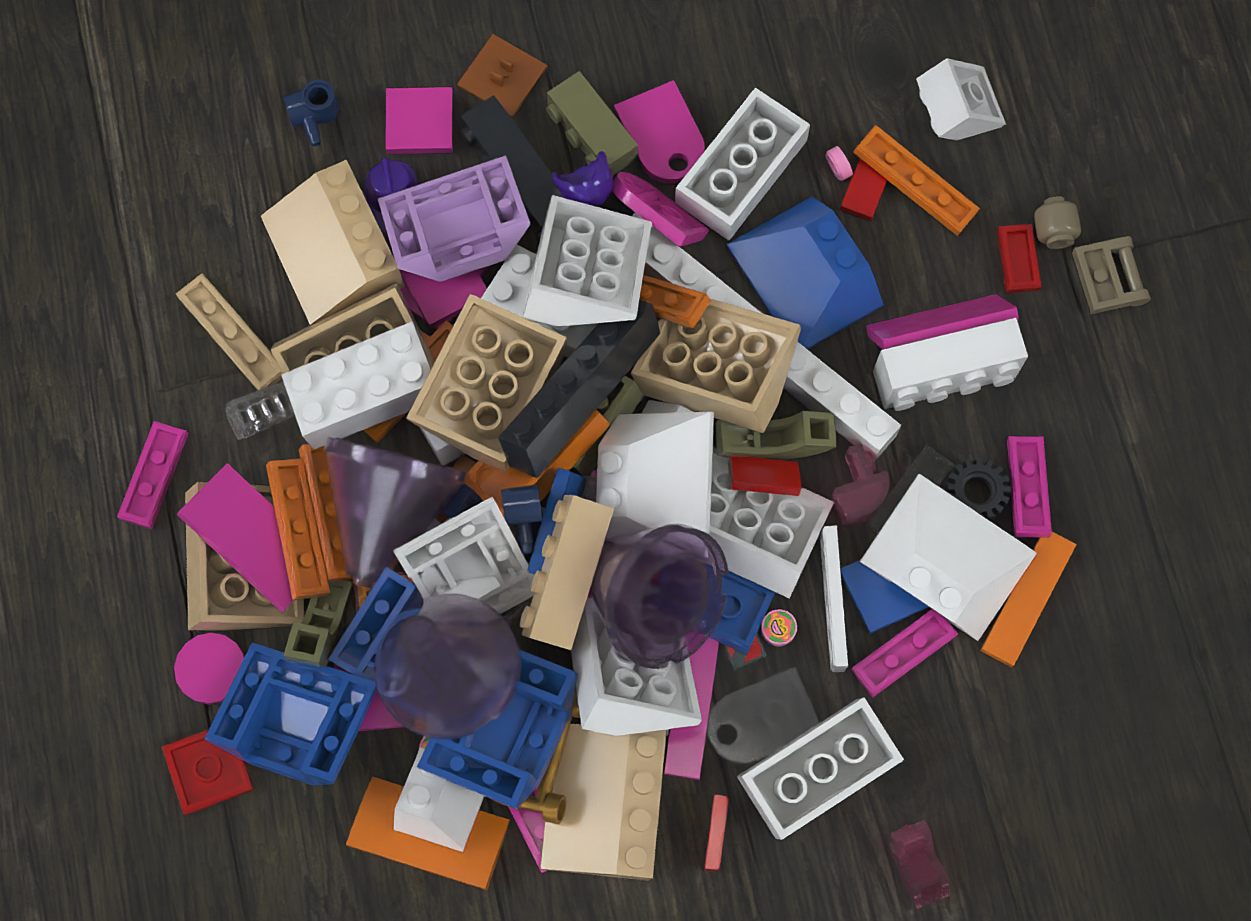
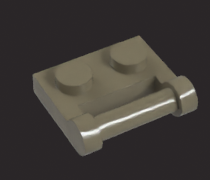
(1101, 278)

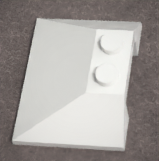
(656, 471)
(948, 556)
(470, 558)

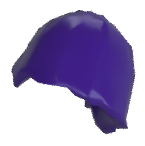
(588, 184)

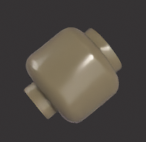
(1057, 223)

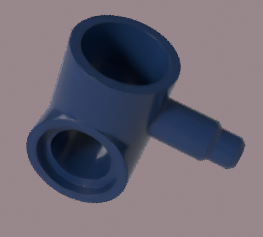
(305, 113)
(521, 509)

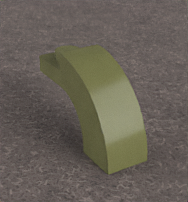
(783, 438)
(321, 628)

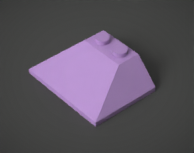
(456, 221)

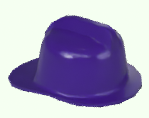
(386, 179)

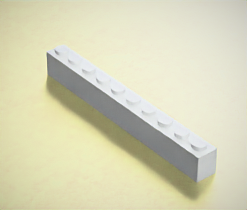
(807, 378)

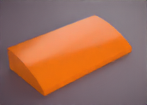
(489, 481)
(375, 835)

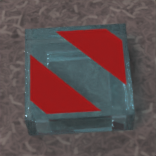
(738, 659)

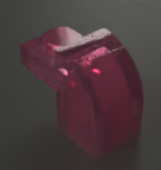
(864, 496)
(918, 864)

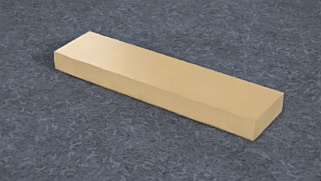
(230, 332)

